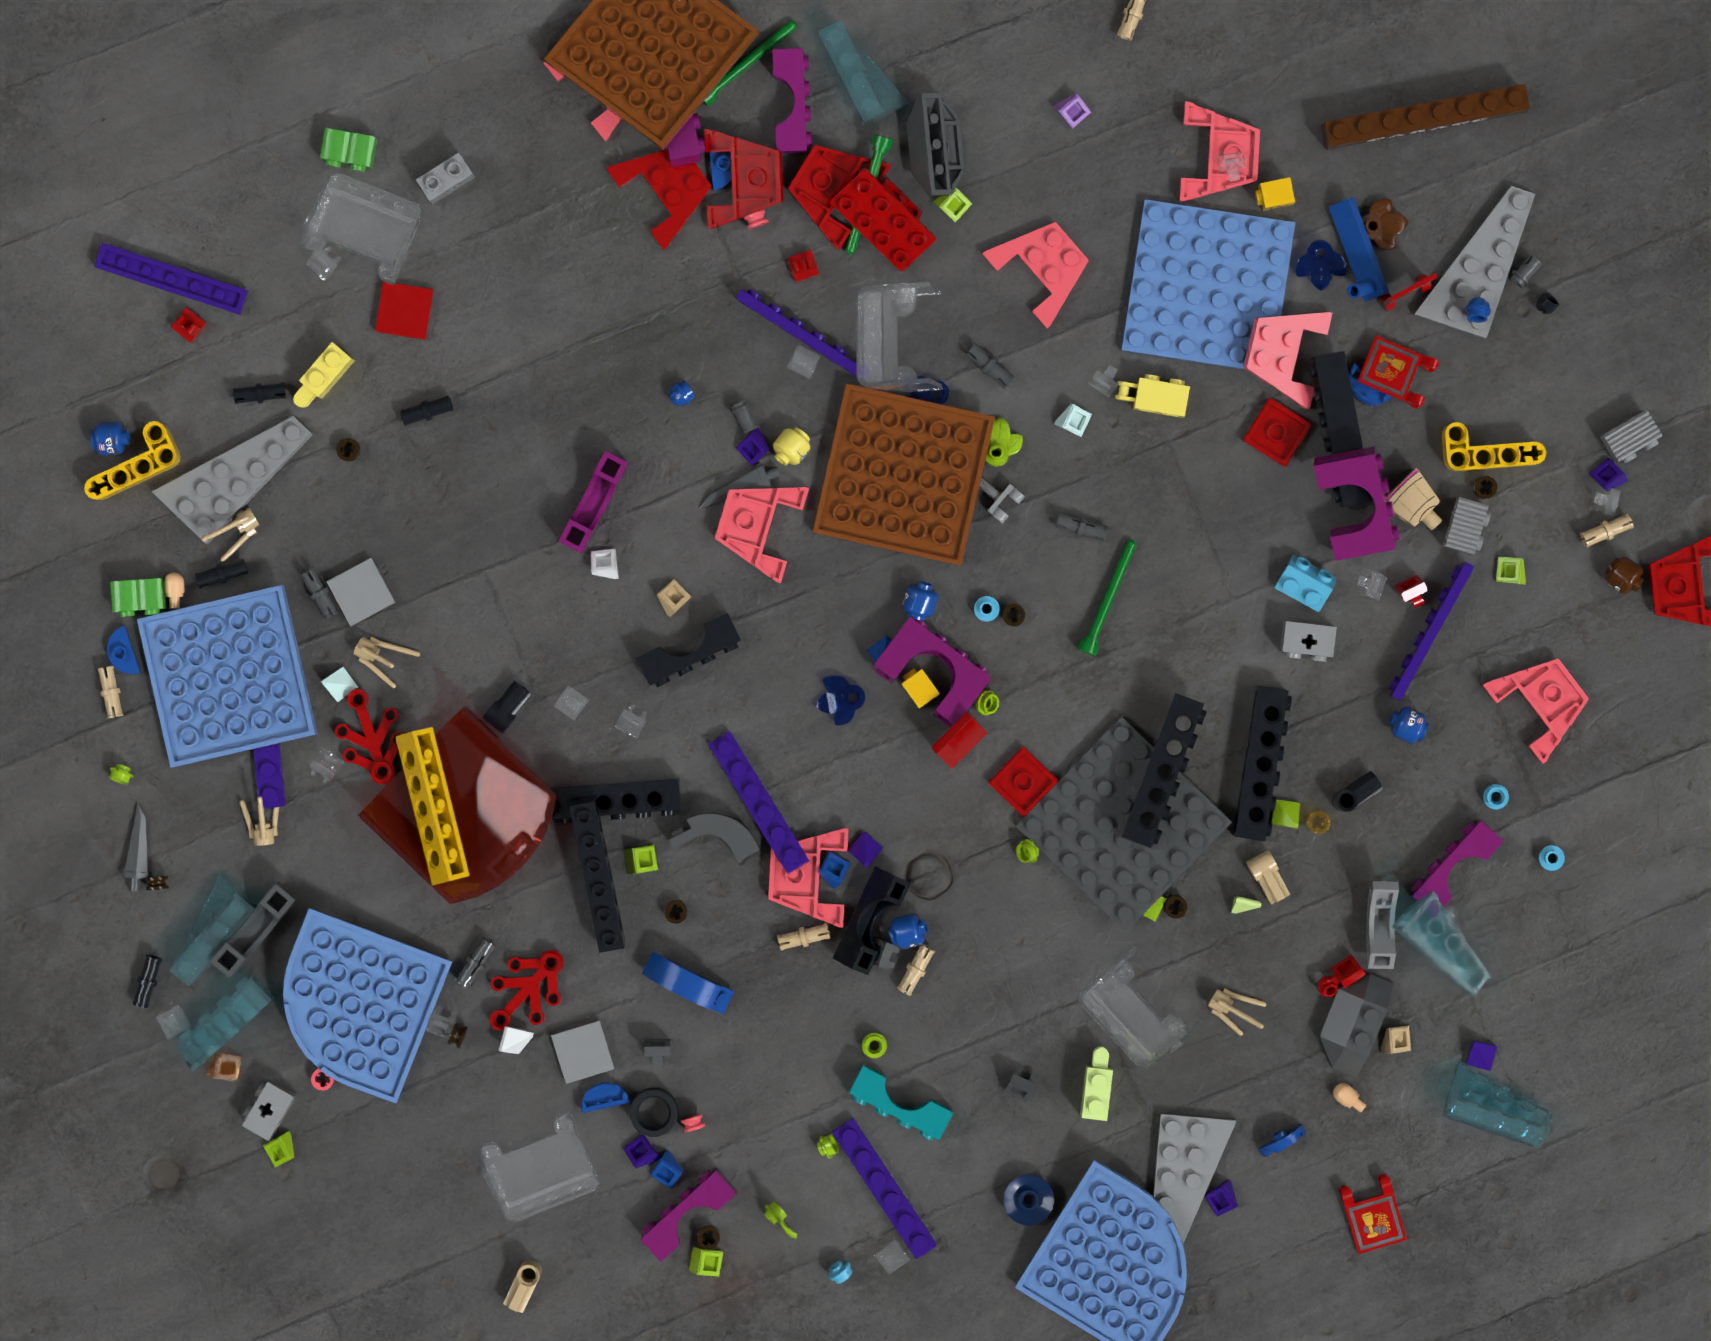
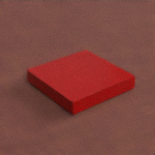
(404, 311)
(1277, 432)
(959, 740)
(1023, 781)

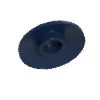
(1033, 1212)

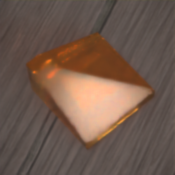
(225, 1067)

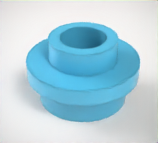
(978, 608)
(1504, 796)
(1543, 858)
(840, 1271)

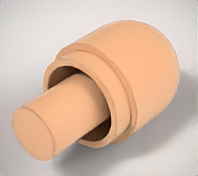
(174, 589)
(1348, 1097)

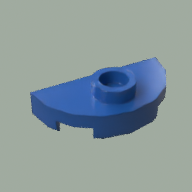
(721, 169)
(1364, 393)
(122, 652)
(604, 1096)
(1282, 1140)

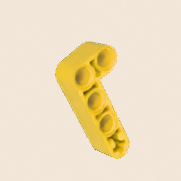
(1493, 451)
(130, 466)

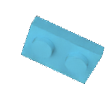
(1306, 582)

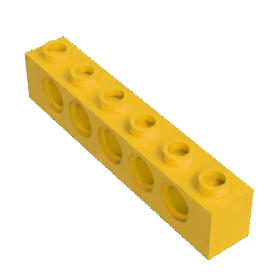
(432, 806)

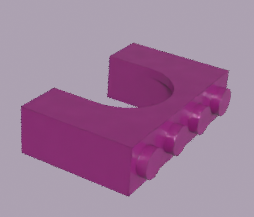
(1361, 469)
(966, 678)

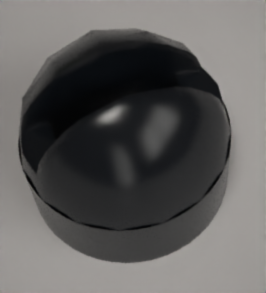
(1547, 302)

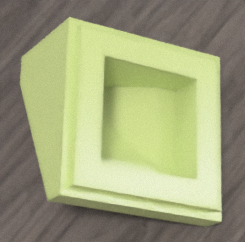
(1243, 904)

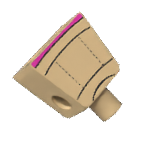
(1415, 501)

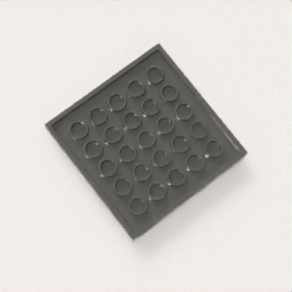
(1087, 812)

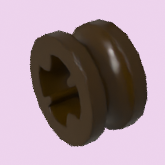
(343, 443)
(1493, 489)
(1020, 619)
(156, 882)
(1170, 900)
(683, 914)
(457, 1035)
(716, 1237)

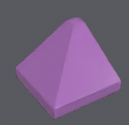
(1072, 110)

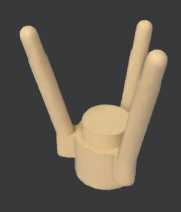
(245, 522)
(368, 650)
(263, 833)
(1221, 1003)

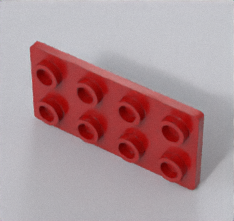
(884, 218)

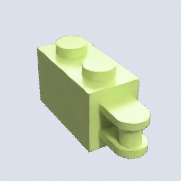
(1097, 1086)

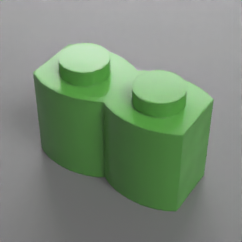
(348, 149)
(138, 595)

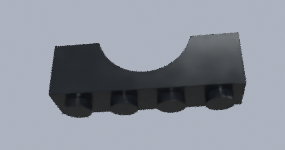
(659, 665)
(857, 943)

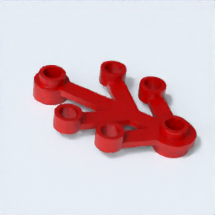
(371, 740)
(530, 986)

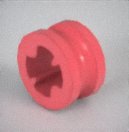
(756, 219)
(317, 1083)
(692, 1123)

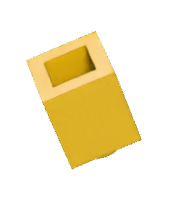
(1275, 194)
(919, 687)

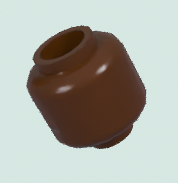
(1624, 575)

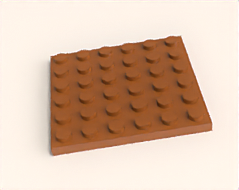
(651, 58)
(904, 474)

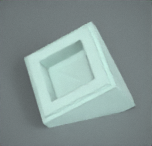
(1073, 420)
(339, 684)

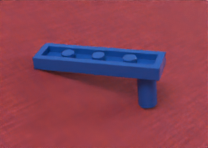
(1359, 251)

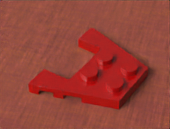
(755, 177)
(820, 179)
(677, 187)
(1678, 584)

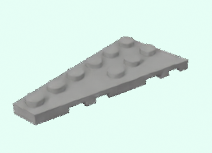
(1480, 267)
(223, 486)
(1186, 1163)

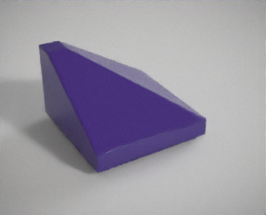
(753, 447)
(1608, 475)
(865, 849)
(1481, 1055)
(641, 1152)
(1222, 1198)

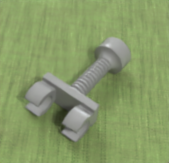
(997, 496)

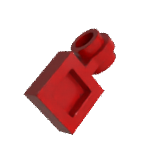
(1344, 972)

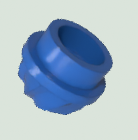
(1478, 310)
(681, 394)

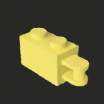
(322, 375)
(1156, 395)

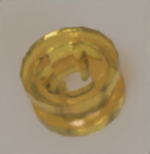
(1320, 814)

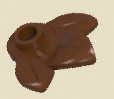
(1386, 224)

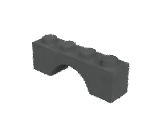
(254, 930)

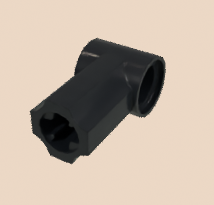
(503, 711)
(1359, 791)

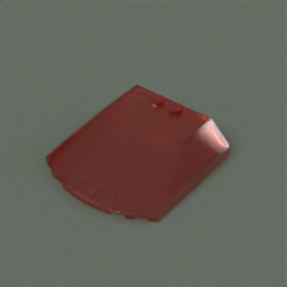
(495, 801)

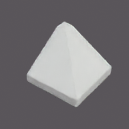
(604, 563)
(514, 1039)

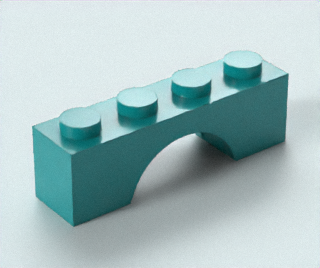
(929, 1118)

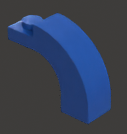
(687, 983)

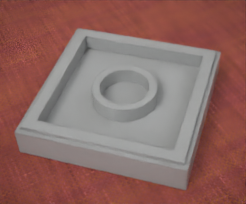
(361, 592)
(582, 1051)

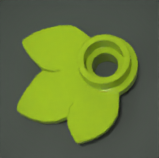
(1003, 441)
(776, 1214)

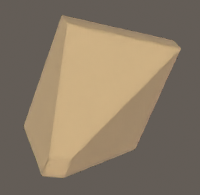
(673, 597)
(1396, 1040)

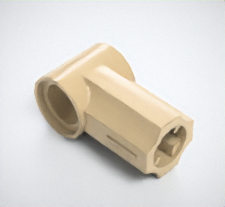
(1266, 873)
(522, 1287)

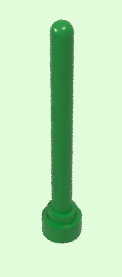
(751, 59)
(880, 146)
(1090, 642)

